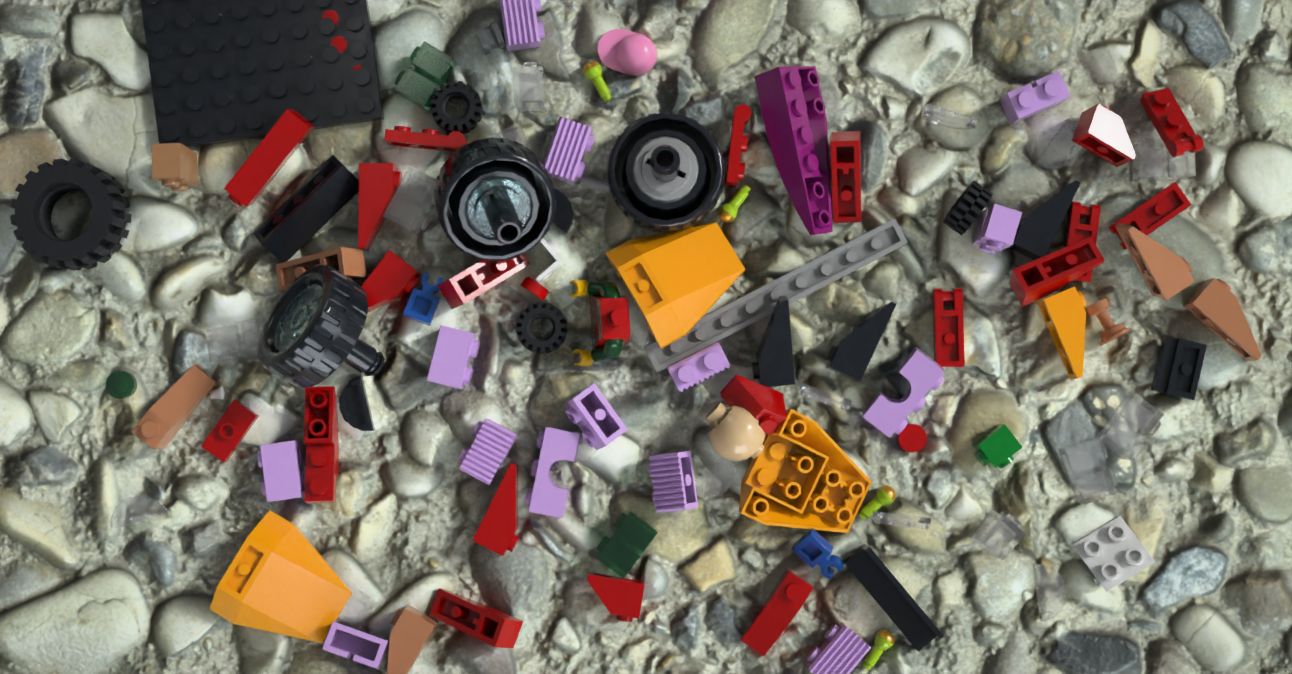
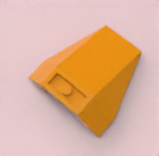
(676, 276)
(803, 480)
(281, 584)

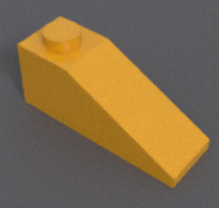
(1066, 324)

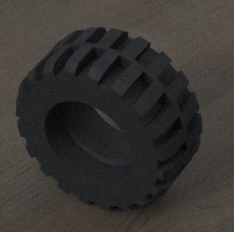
(36, 204)

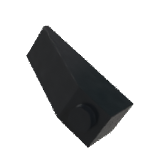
(1041, 225)
(856, 349)
(774, 354)

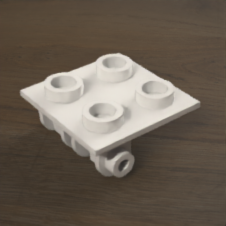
(1113, 554)

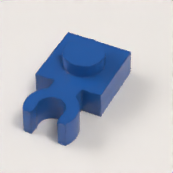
(423, 304)
(816, 550)

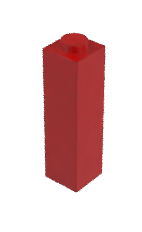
(268, 158)

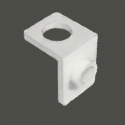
(552, 248)

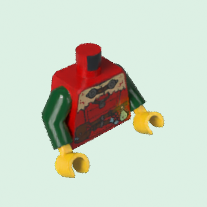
(608, 321)

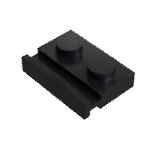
(1178, 367)

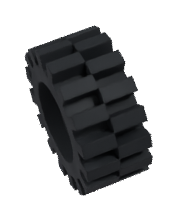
(452, 91)
(967, 208)
(526, 319)

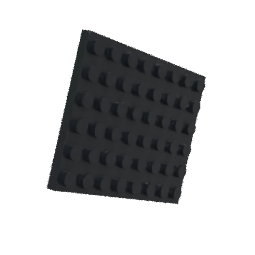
(239, 64)

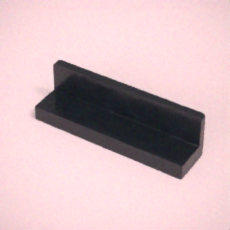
(307, 209)
(892, 597)

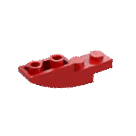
(321, 444)

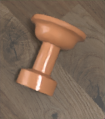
(1111, 330)

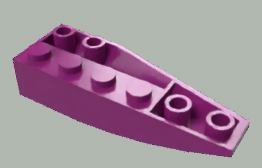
(799, 140)

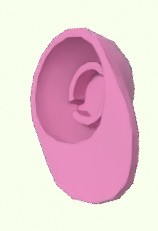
(627, 52)

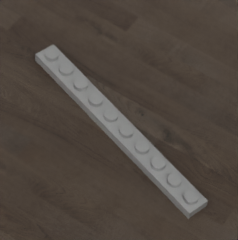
(793, 285)

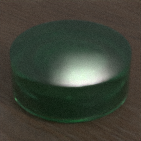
(121, 384)

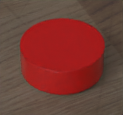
(535, 288)
(912, 438)

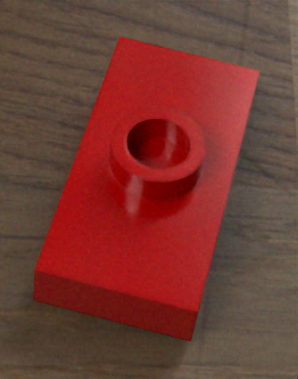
(230, 431)

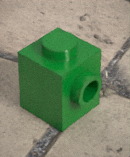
(996, 447)

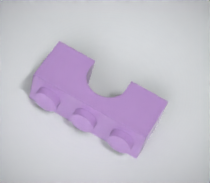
(890, 414)
(546, 496)

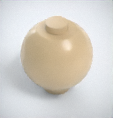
(734, 433)

